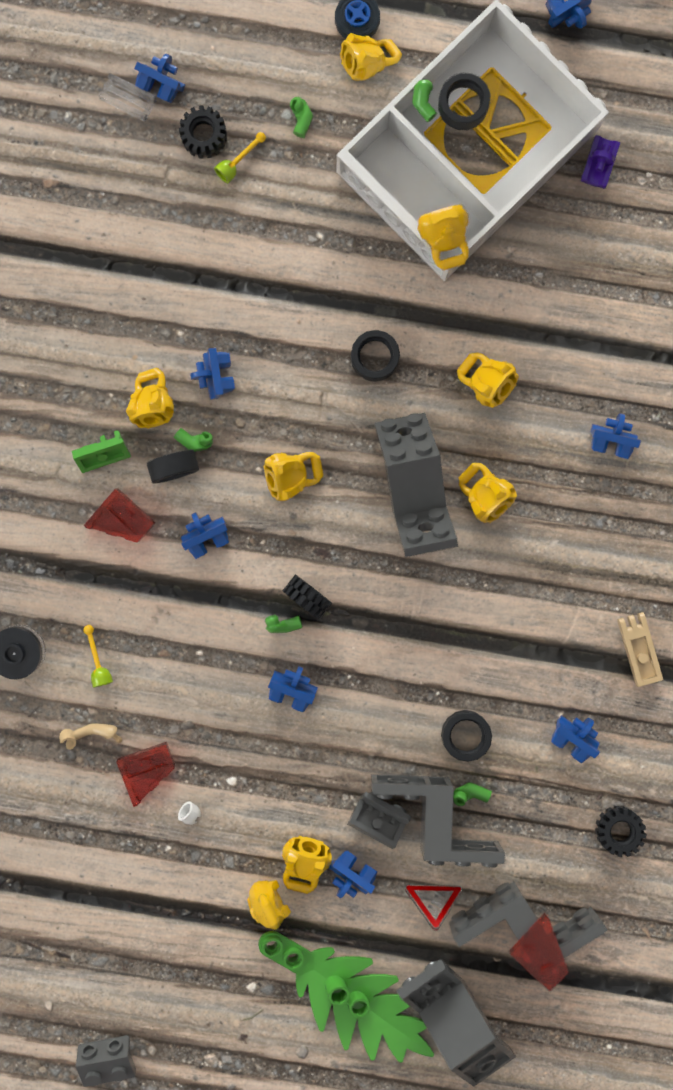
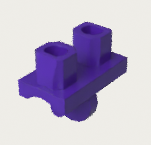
(600, 162)

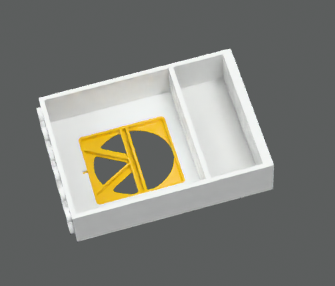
(402, 160)

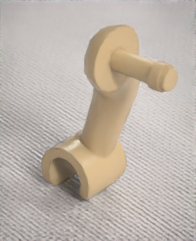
(104, 730)

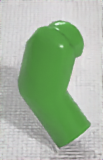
(420, 99)
(303, 115)
(197, 442)
(284, 626)
(469, 791)

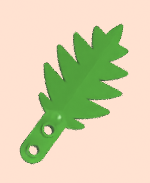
(352, 997)

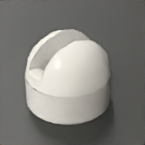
(189, 813)

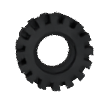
(203, 117)
(307, 597)
(625, 846)

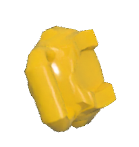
(364, 57)
(445, 231)
(491, 380)
(151, 404)
(288, 475)
(489, 495)
(305, 860)
(266, 904)

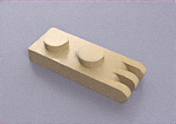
(640, 650)

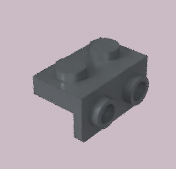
(379, 819)
(105, 1061)

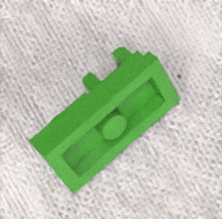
(101, 454)

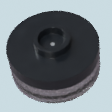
(20, 651)

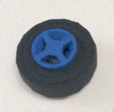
(351, 10)

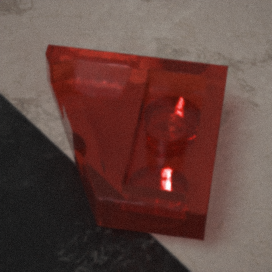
(121, 518)
(145, 770)
(541, 954)

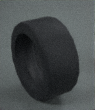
(469, 81)
(385, 338)
(172, 466)
(477, 752)

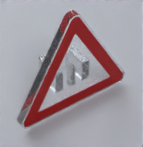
(434, 901)

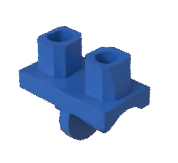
(570, 11)
(147, 76)
(213, 363)
(624, 440)
(200, 532)
(293, 685)
(578, 733)
(362, 881)

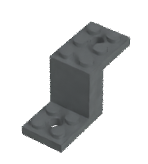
(416, 484)
(436, 820)
(512, 906)
(456, 1022)

